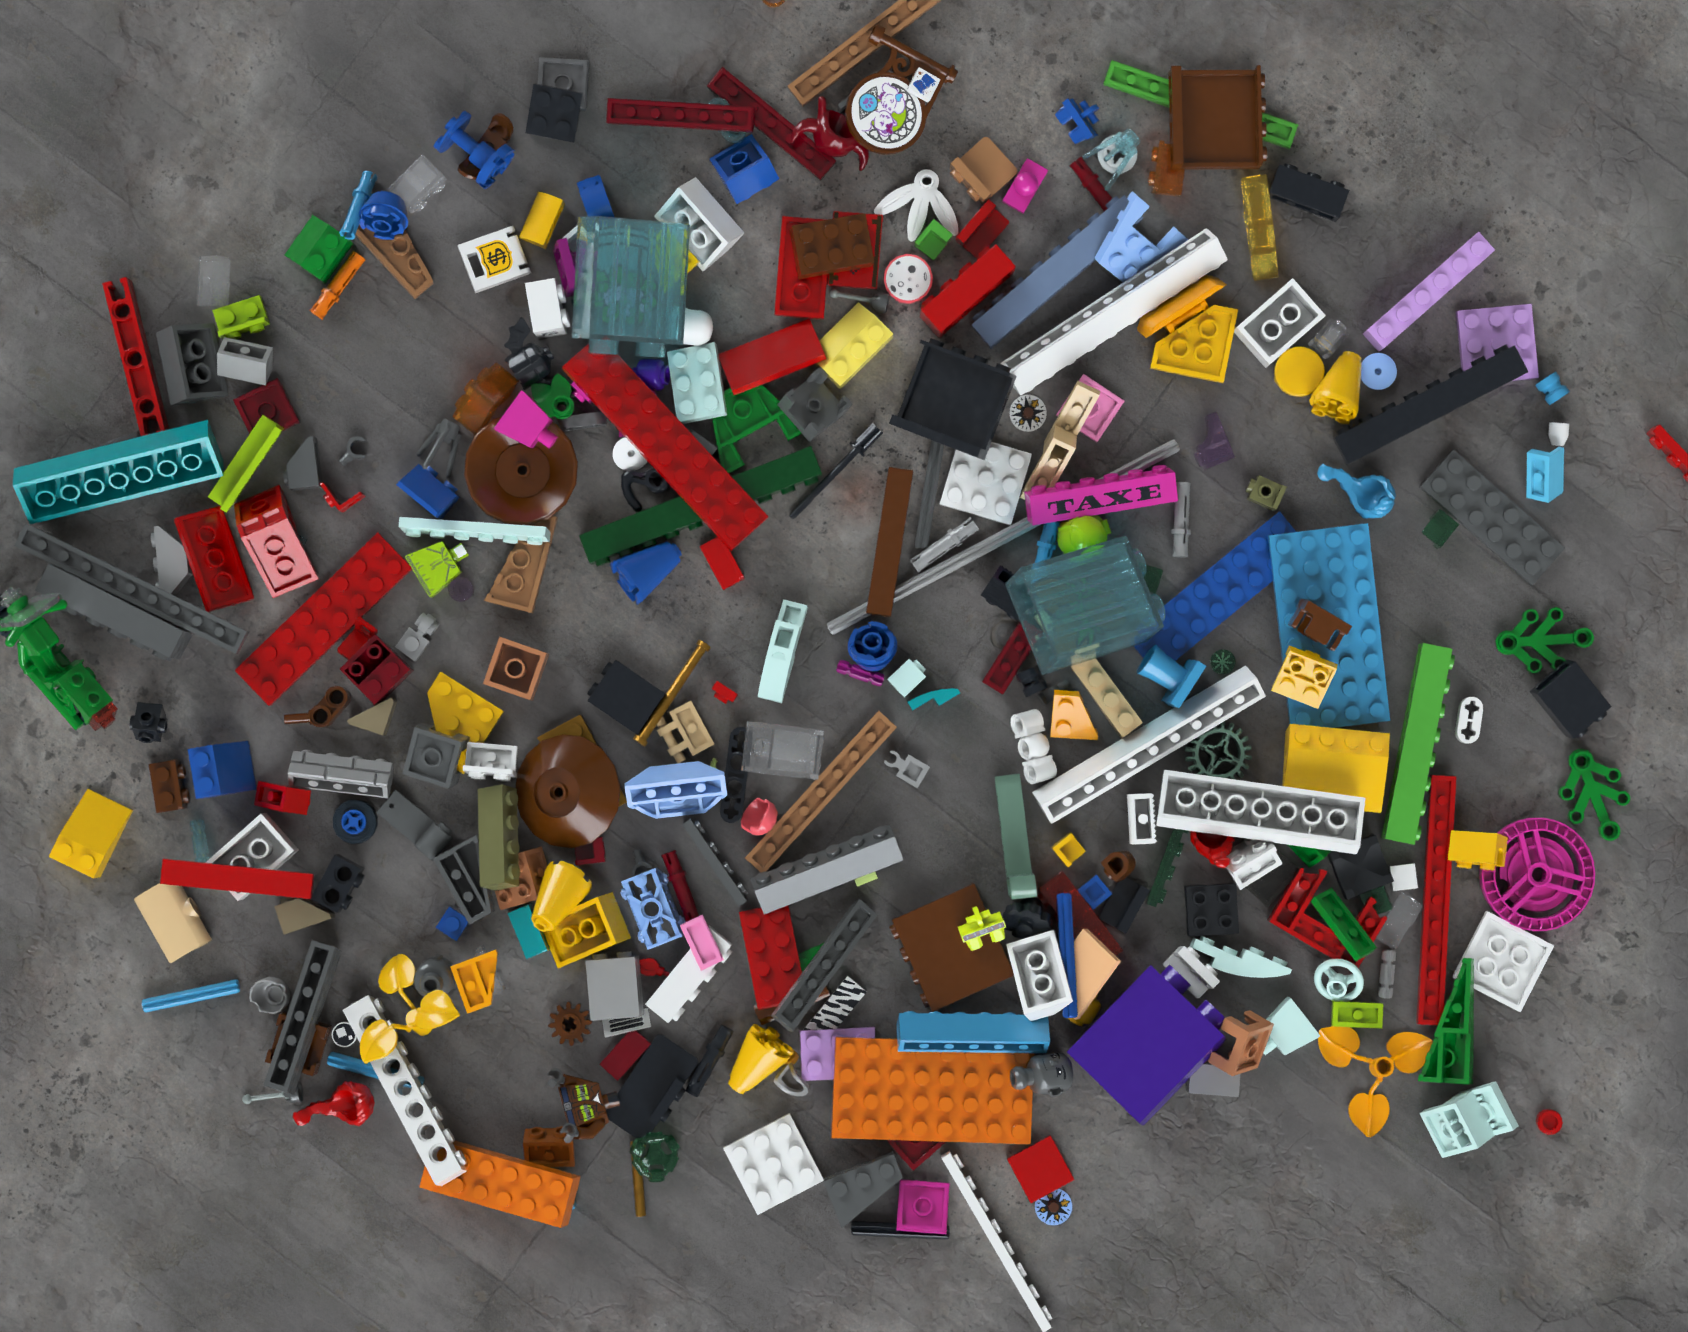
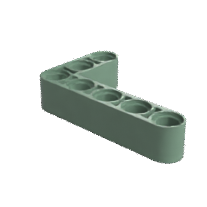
(1019, 875)

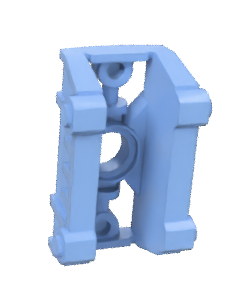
(664, 901)

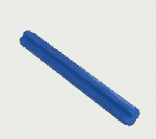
(1066, 947)

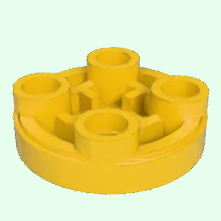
(1298, 371)

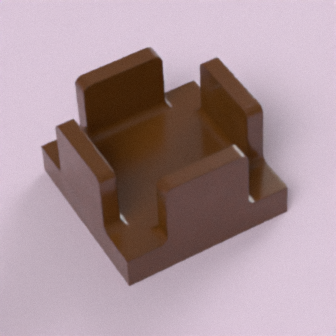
(1319, 624)

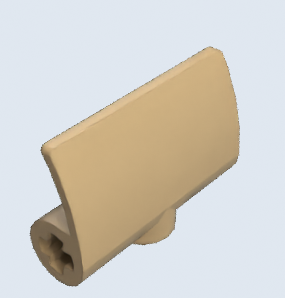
(173, 920)

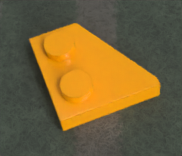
(1070, 717)
(476, 980)

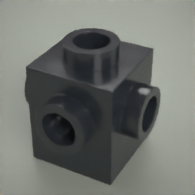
(148, 722)

